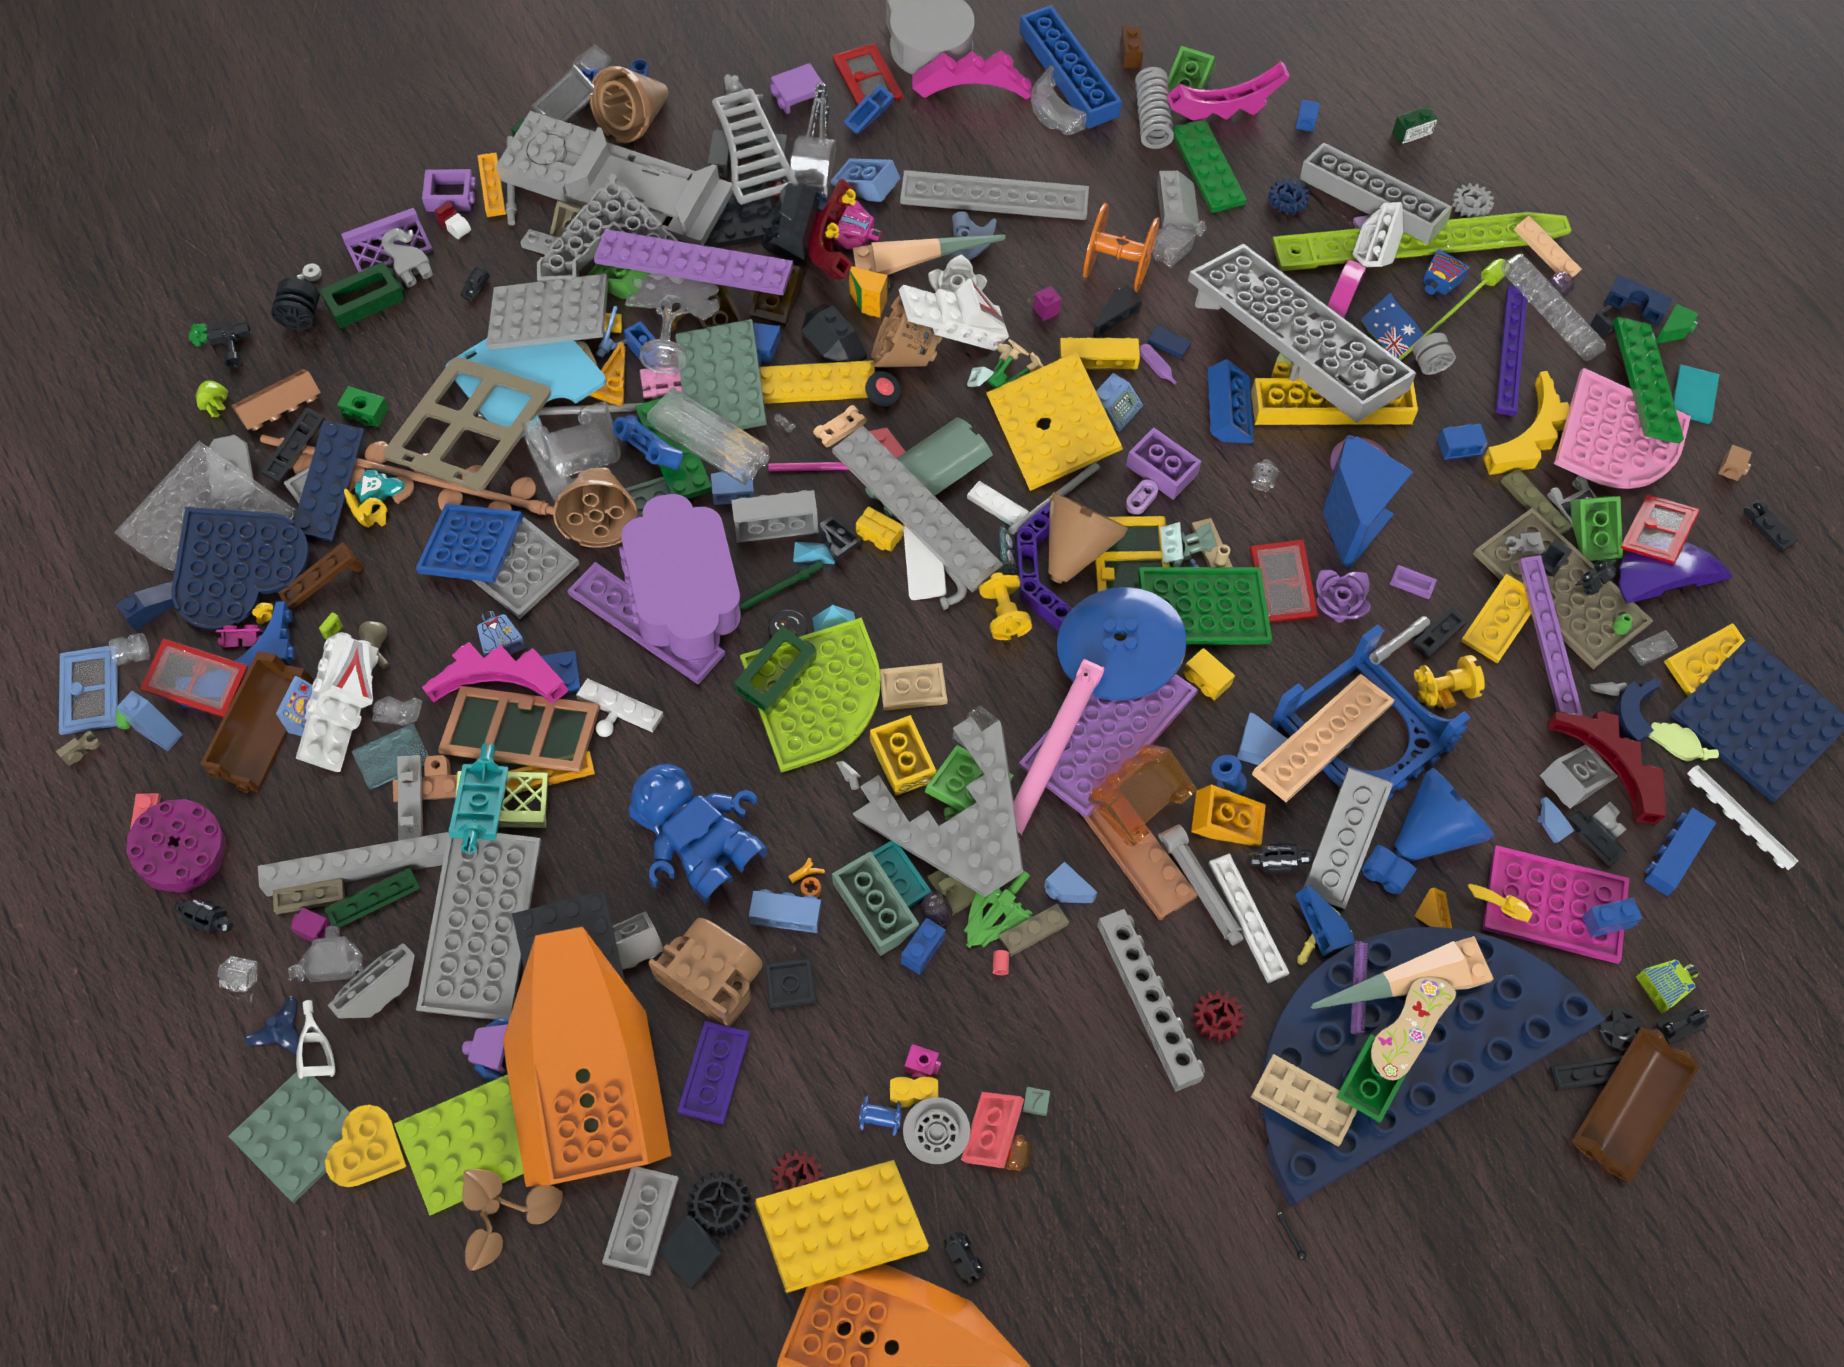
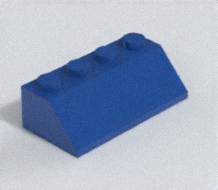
(1230, 403)

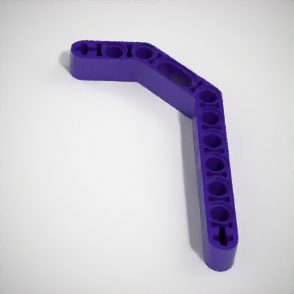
(1031, 581)

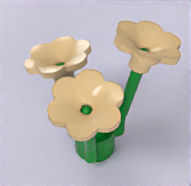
(999, 377)

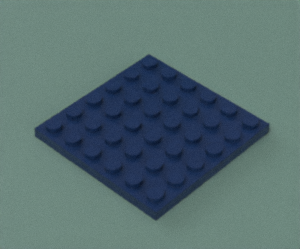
(1761, 719)

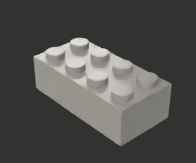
(775, 516)

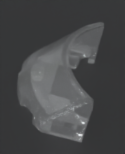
(1052, 110)

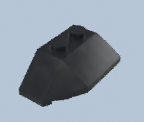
(832, 335)

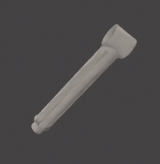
(1176, 842)

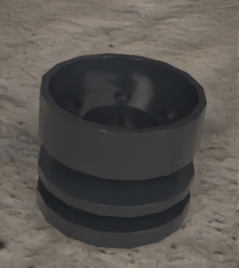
(295, 303)

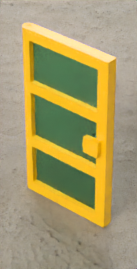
(1136, 549)

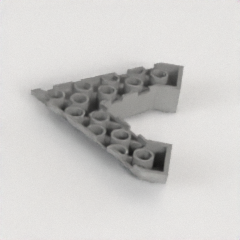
(609, 208)

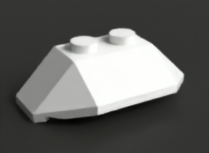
(1380, 236)

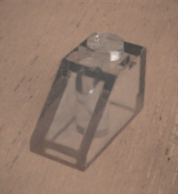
(592, 59)

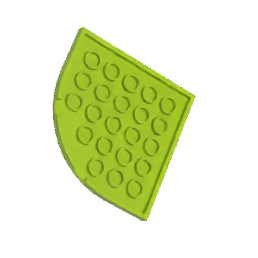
(828, 702)

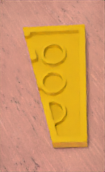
(1700, 660)

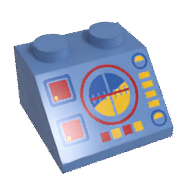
(293, 706)

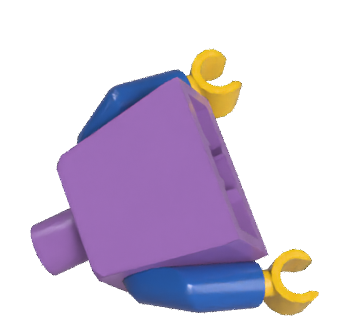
(488, 1050)

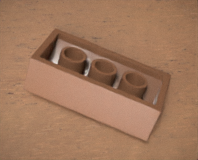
(276, 399)

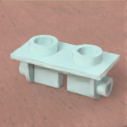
(1172, 544)

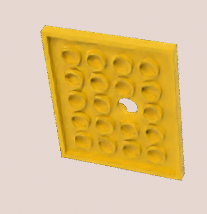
(1078, 428)

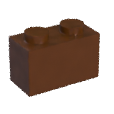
(1131, 46)

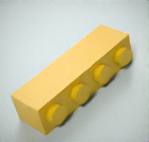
(1102, 352)

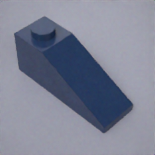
(146, 605)

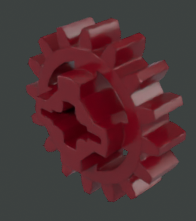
(1209, 1012)
(787, 1174)

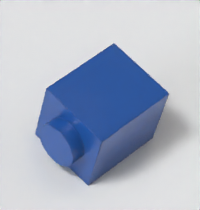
(1307, 115)

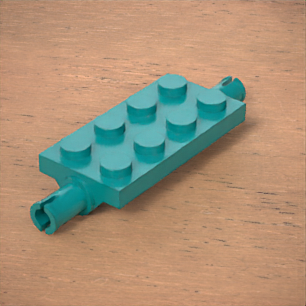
(479, 800)

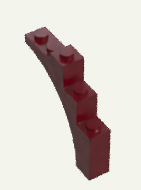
(1641, 781)

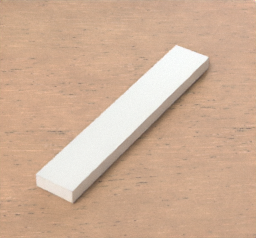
(1248, 918)

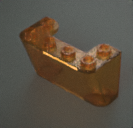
(1141, 791)

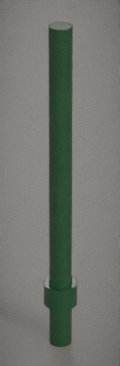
(802, 574)

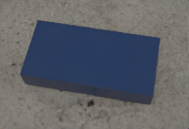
(1169, 342)

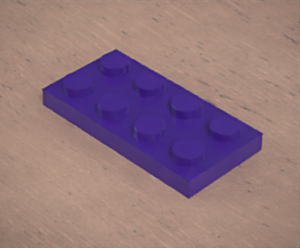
(714, 1073)

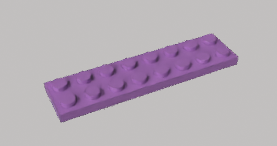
(609, 599)

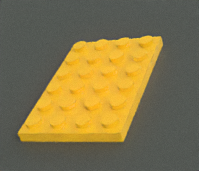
(840, 1225)

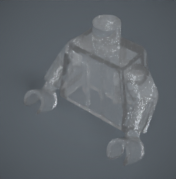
(1175, 242)
(329, 959)

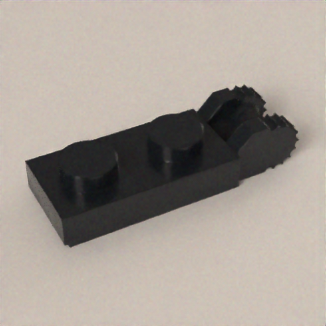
(1770, 526)

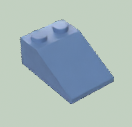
(869, 177)

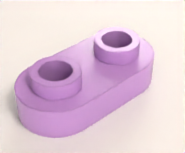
(1140, 498)

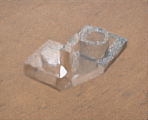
(396, 712)

